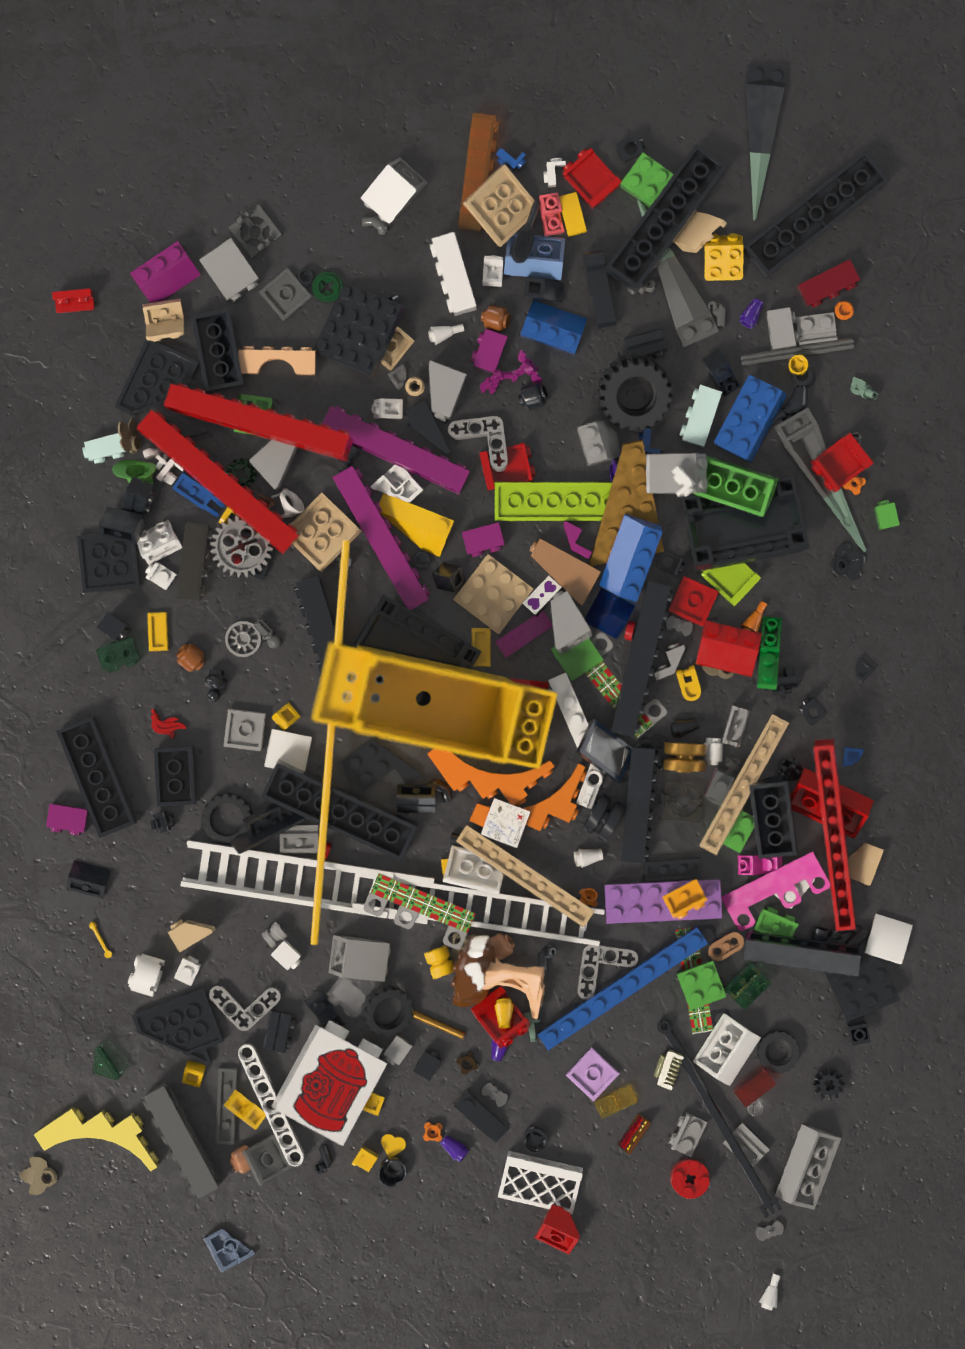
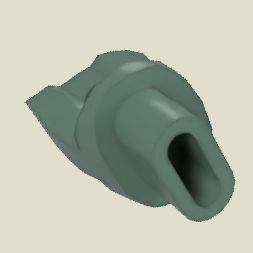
(862, 389)
(533, 1022)

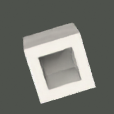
(287, 955)

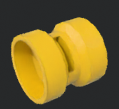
(798, 365)

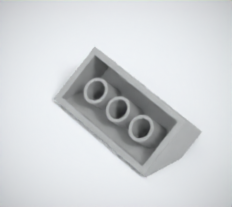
(807, 1167)

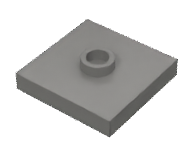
(244, 729)

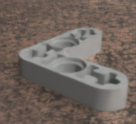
(490, 433)
(600, 958)
(248, 1012)

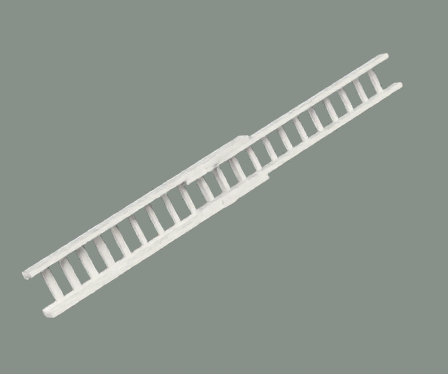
(353, 907)

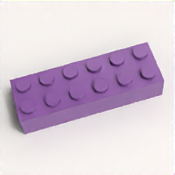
(645, 903)

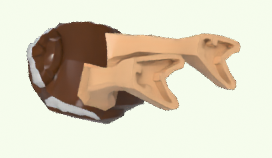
(481, 970)

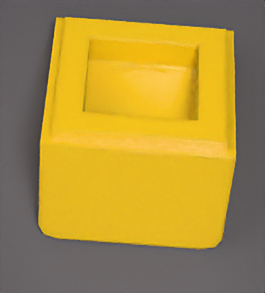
(285, 716)
(193, 1073)

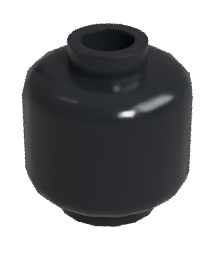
(533, 395)

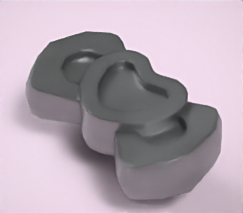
(649, 286)
(679, 625)
(494, 1094)
(769, 1230)

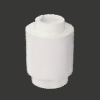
(714, 751)

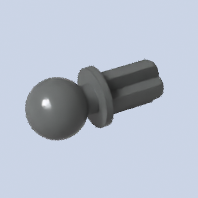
(273, 640)

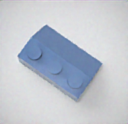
(544, 259)

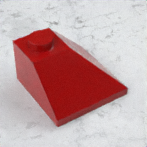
(558, 1229)

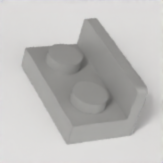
(688, 1134)

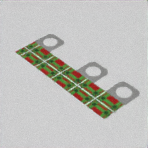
(610, 688)
(416, 902)

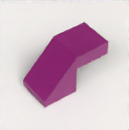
(572, 535)

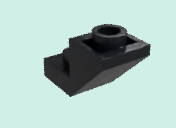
(323, 1009)
(858, 1031)

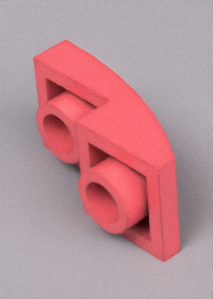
(550, 214)

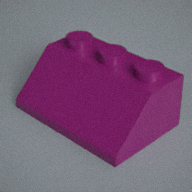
(165, 273)

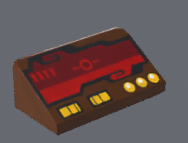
(634, 1133)

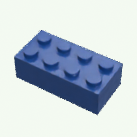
(750, 419)

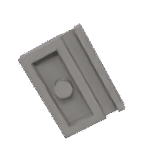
(816, 328)
(300, 840)
(750, 1144)

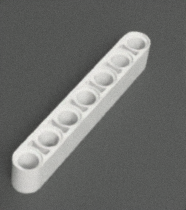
(270, 1094)

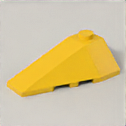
(421, 526)

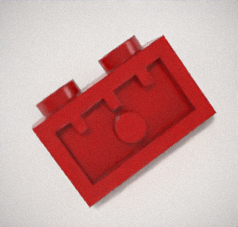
(73, 300)

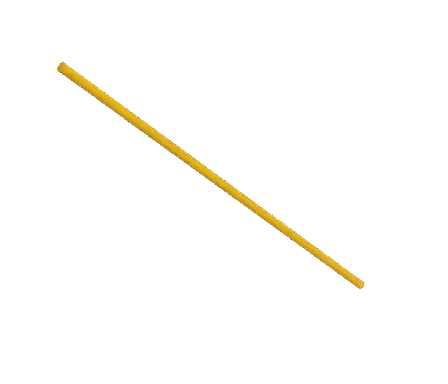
(329, 756)

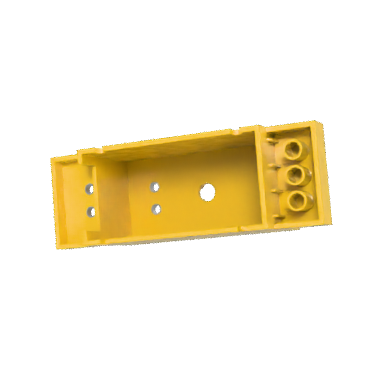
(466, 710)

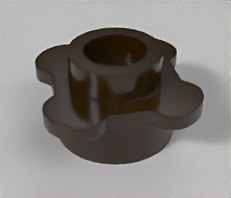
(468, 1058)

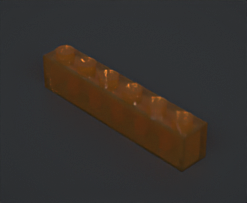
(477, 164)

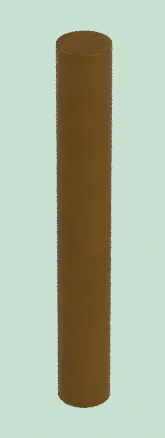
(437, 1024)

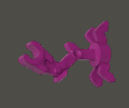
(527, 367)

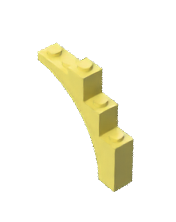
(101, 1126)

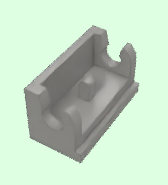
(735, 726)

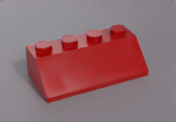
(806, 801)

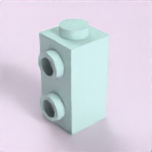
(103, 447)

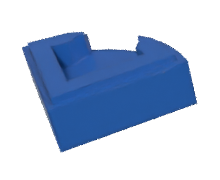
(851, 756)

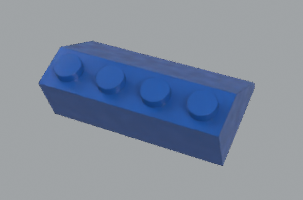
(631, 557)

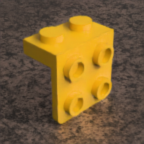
(724, 257)

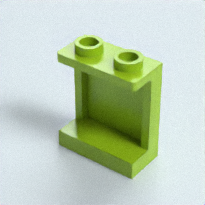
(732, 581)

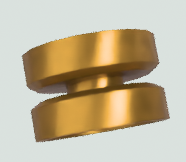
(684, 758)

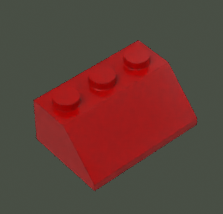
(728, 648)

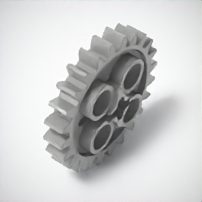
(249, 562)

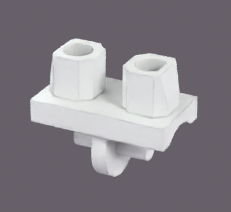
(166, 474)

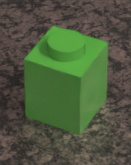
(886, 515)

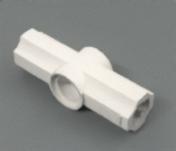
(588, 791)

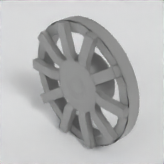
(242, 639)

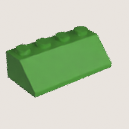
(738, 486)

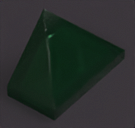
(103, 1065)

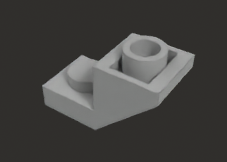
(674, 655)

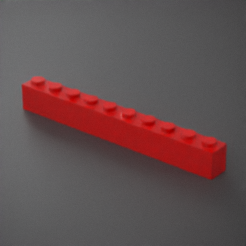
(258, 421)
(217, 482)
(835, 834)

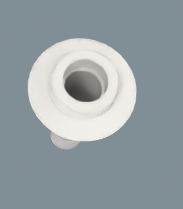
(441, 333)
(769, 1298)

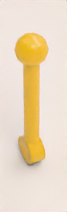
(108, 953)

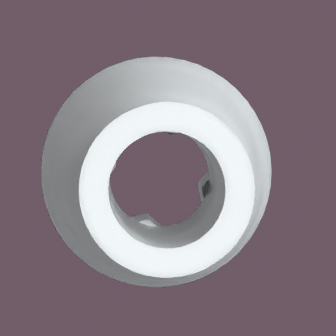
(585, 857)

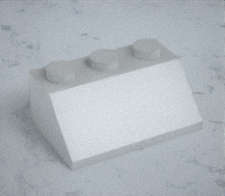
(726, 1049)

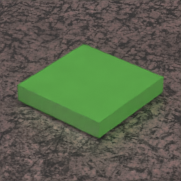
(578, 659)

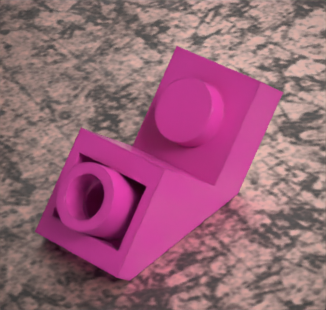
(754, 866)

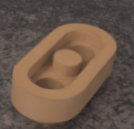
(725, 945)

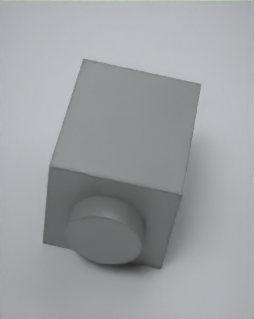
(397, 1050)

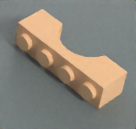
(253, 360)

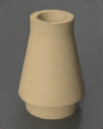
(410, 382)

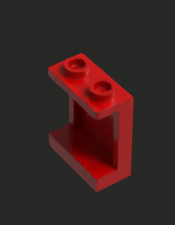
(591, 178)
(841, 462)
(516, 471)
(487, 1017)

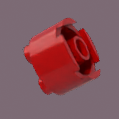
(700, 1180)

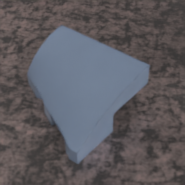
(226, 1250)

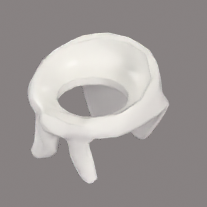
(290, 511)

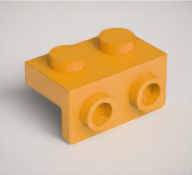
(684, 899)

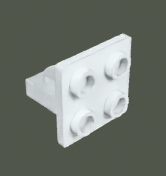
(158, 542)

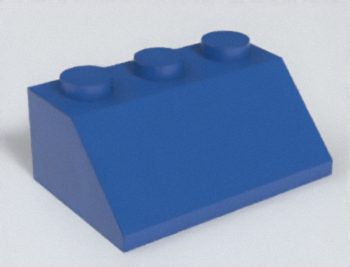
(553, 327)

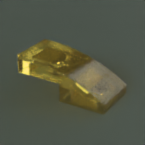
(615, 1101)

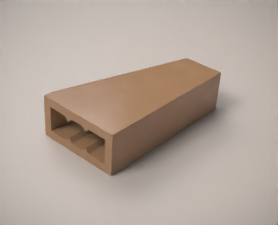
(566, 570)

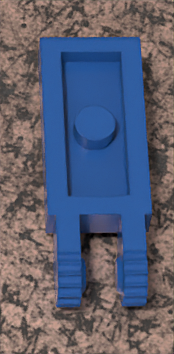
(196, 493)

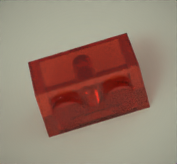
(754, 1087)

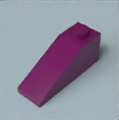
(524, 634)

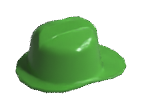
(133, 468)

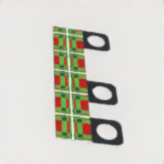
(701, 1018)

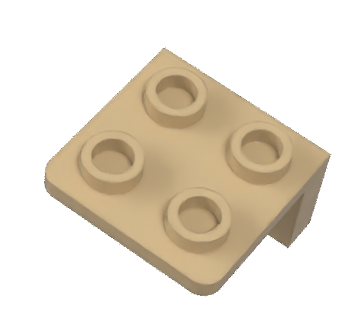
(164, 319)

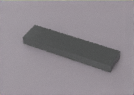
(225, 1118)

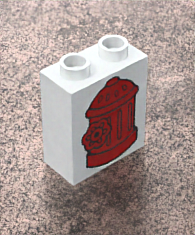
(330, 1082)

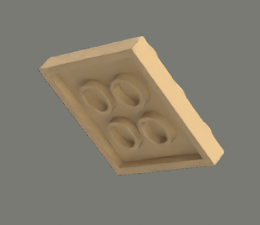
(500, 205)
(321, 532)
(493, 594)

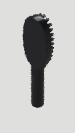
(524, 241)

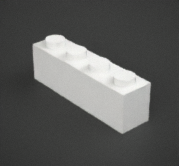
(569, 706)

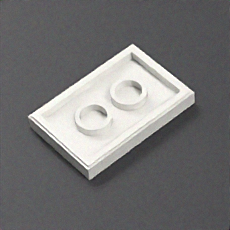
(471, 871)

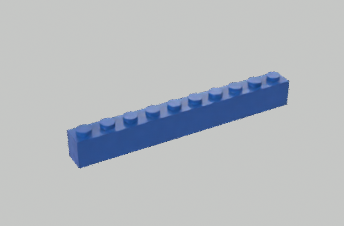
(622, 988)

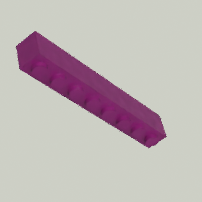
(398, 451)
(380, 538)

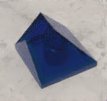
(609, 613)

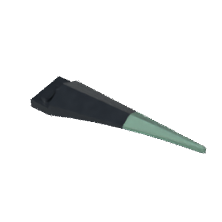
(764, 98)

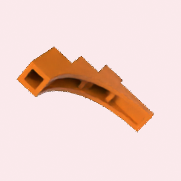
(511, 785)
(555, 805)

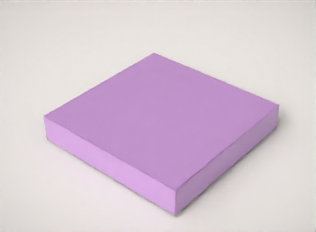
(592, 1074)

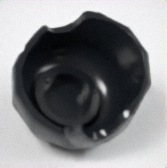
(392, 1171)

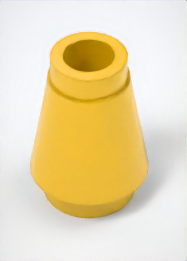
(504, 1012)

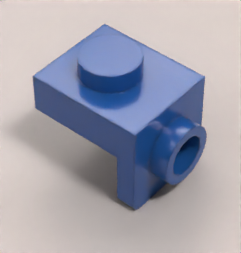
(505, 158)
(645, 437)

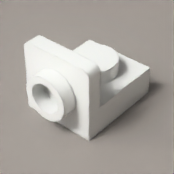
(387, 408)
(682, 477)
(160, 575)
(188, 970)

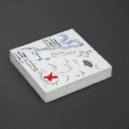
(505, 822)

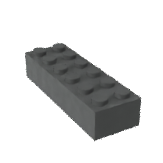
(182, 1140)

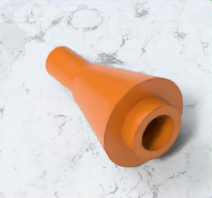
(753, 622)

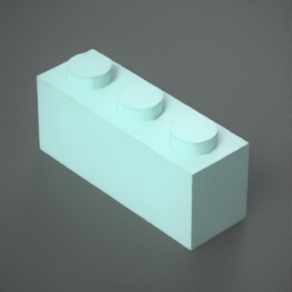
(700, 416)

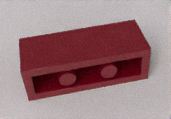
(829, 284)

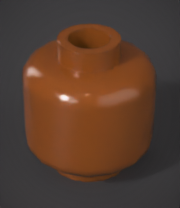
(496, 318)
(190, 657)

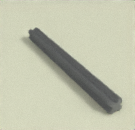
(804, 350)

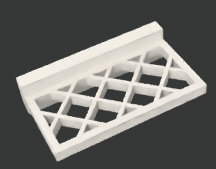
(543, 1166)

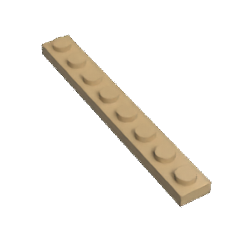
(740, 790)
(525, 876)

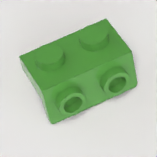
(772, 923)

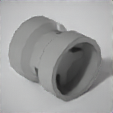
(274, 934)

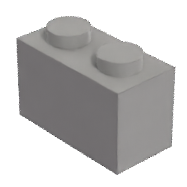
(781, 328)

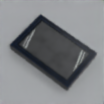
(605, 750)

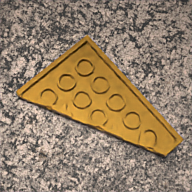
(625, 497)

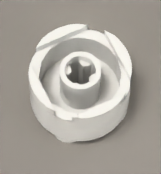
(146, 974)

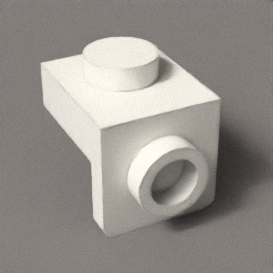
(549, 175)
(493, 271)

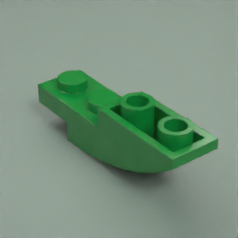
(769, 653)

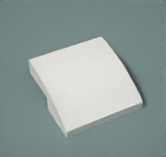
(288, 748)
(888, 939)

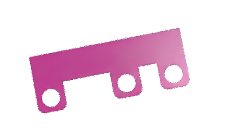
(775, 882)

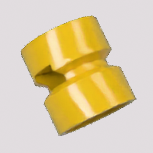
(439, 960)

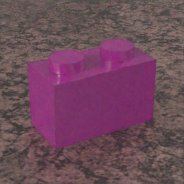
(489, 351)
(483, 539)
(67, 818)

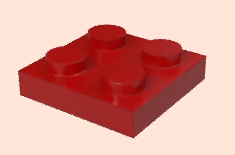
(693, 601)

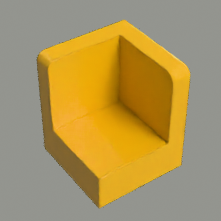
(365, 1158)

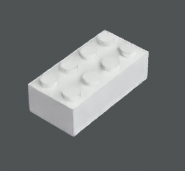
(454, 274)

